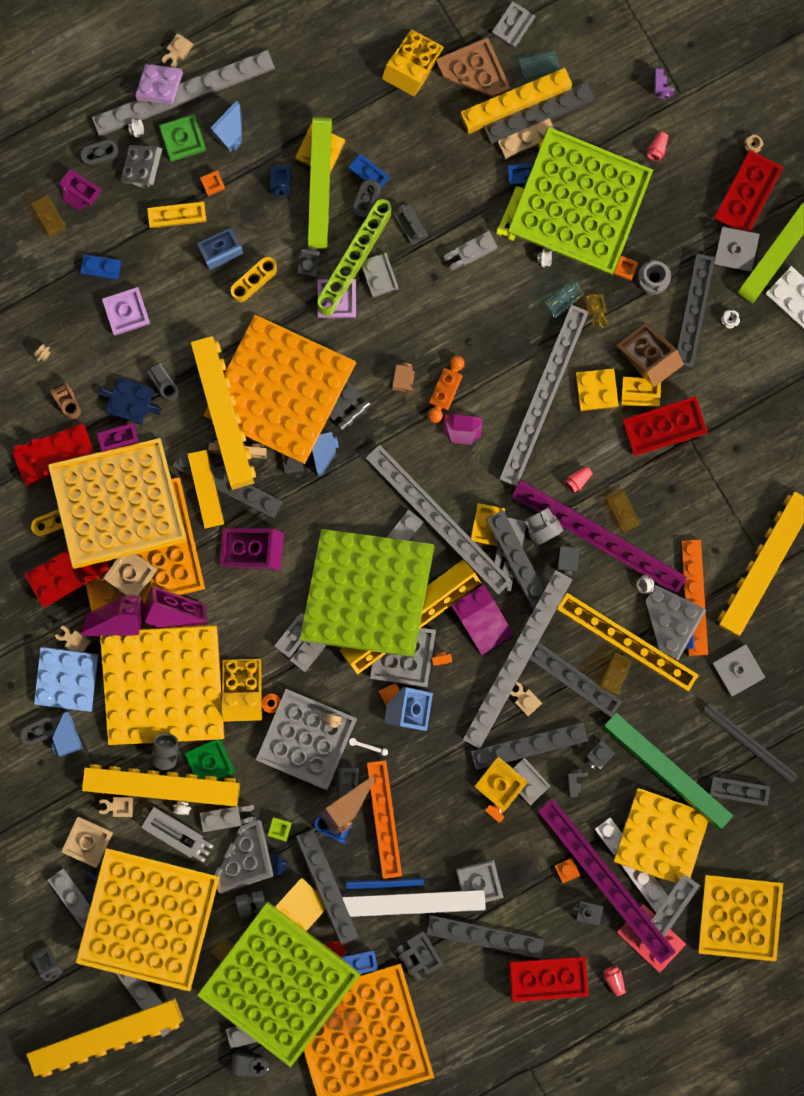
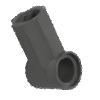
(162, 382)

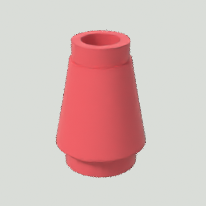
(657, 147)
(577, 480)
(614, 979)

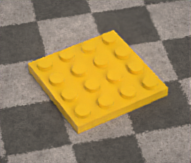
(660, 837)
(740, 918)

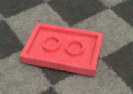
(633, 940)

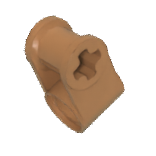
(64, 398)

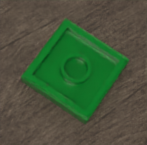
(210, 760)

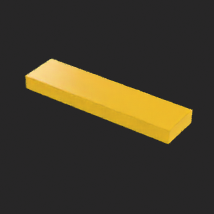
(205, 488)

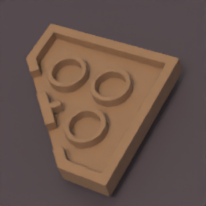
(475, 69)

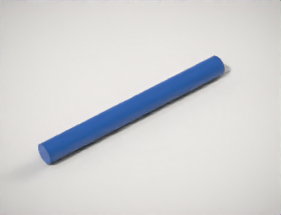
(384, 883)

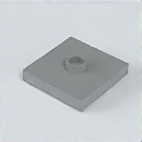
(736, 248)
(738, 670)
(481, 877)

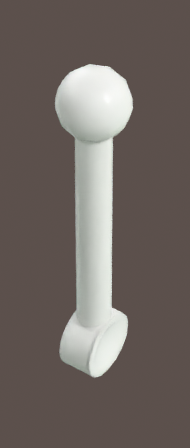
(353, 742)

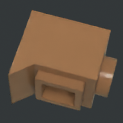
(404, 378)

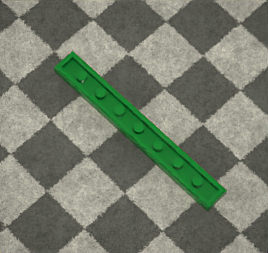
(668, 771)

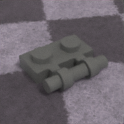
(347, 398)
(425, 954)

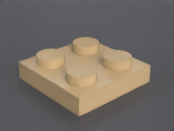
(130, 574)
(87, 842)

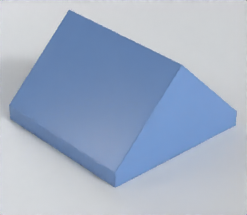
(220, 248)

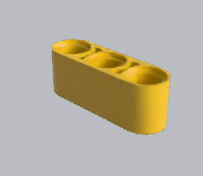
(258, 271)

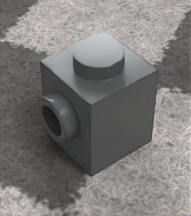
(588, 912)

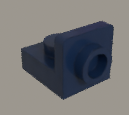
(280, 180)
(278, 864)

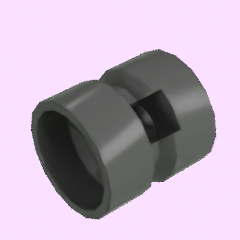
(165, 751)
(244, 904)

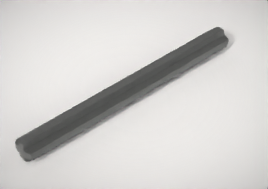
(749, 743)

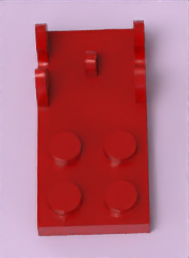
(749, 192)
(665, 426)
(39, 453)
(58, 578)
(548, 979)

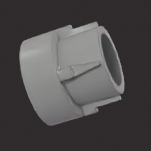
(658, 268)
(543, 526)

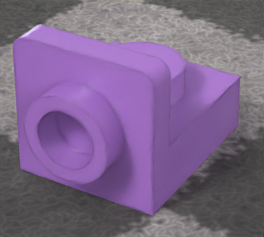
(659, 81)

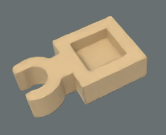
(178, 48)
(74, 641)
(526, 701)
(121, 807)

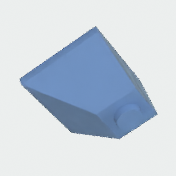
(229, 128)
(409, 709)

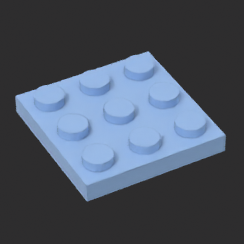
(66, 679)

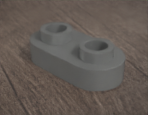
(99, 151)
(366, 196)
(39, 731)

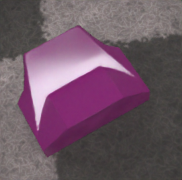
(78, 190)
(462, 428)
(118, 437)

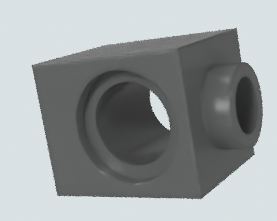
(568, 560)

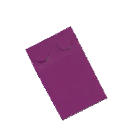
(251, 549)
(171, 610)
(116, 618)
(482, 619)

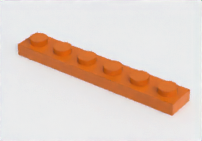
(695, 590)
(384, 820)

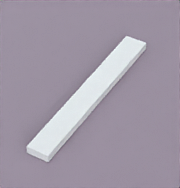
(415, 903)

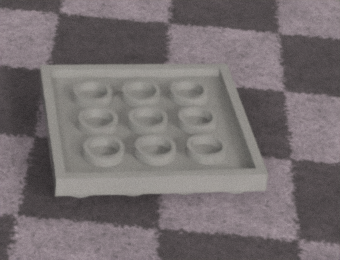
(303, 742)

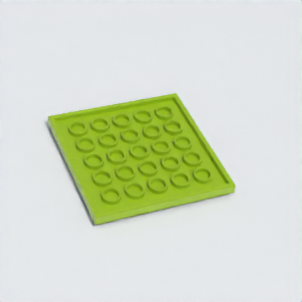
(580, 201)
(367, 593)
(279, 984)

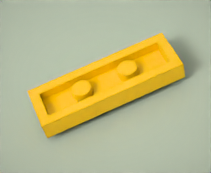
(177, 214)

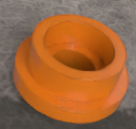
(265, 703)

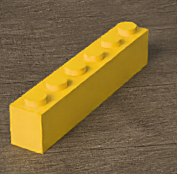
(515, 100)

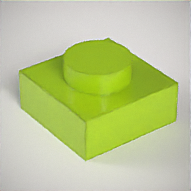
(279, 829)

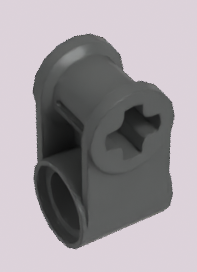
(245, 1065)

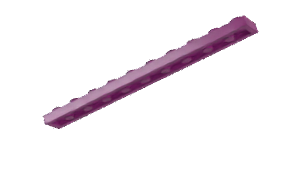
(601, 537)
(607, 881)

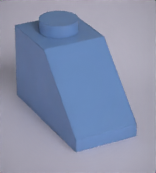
(324, 451)
(66, 737)

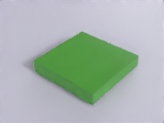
(182, 138)

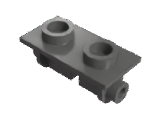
(410, 224)

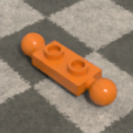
(445, 389)

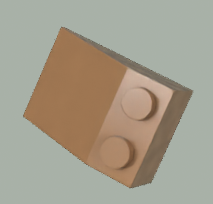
(650, 354)
(343, 811)

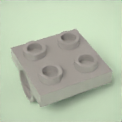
(141, 165)

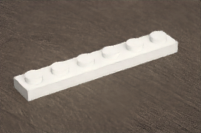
(645, 883)

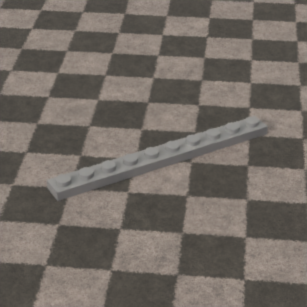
(186, 92)
(544, 395)
(439, 519)
(403, 531)
(517, 659)
(80, 908)

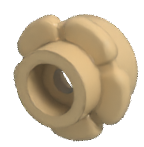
(758, 143)
(42, 353)
(333, 720)

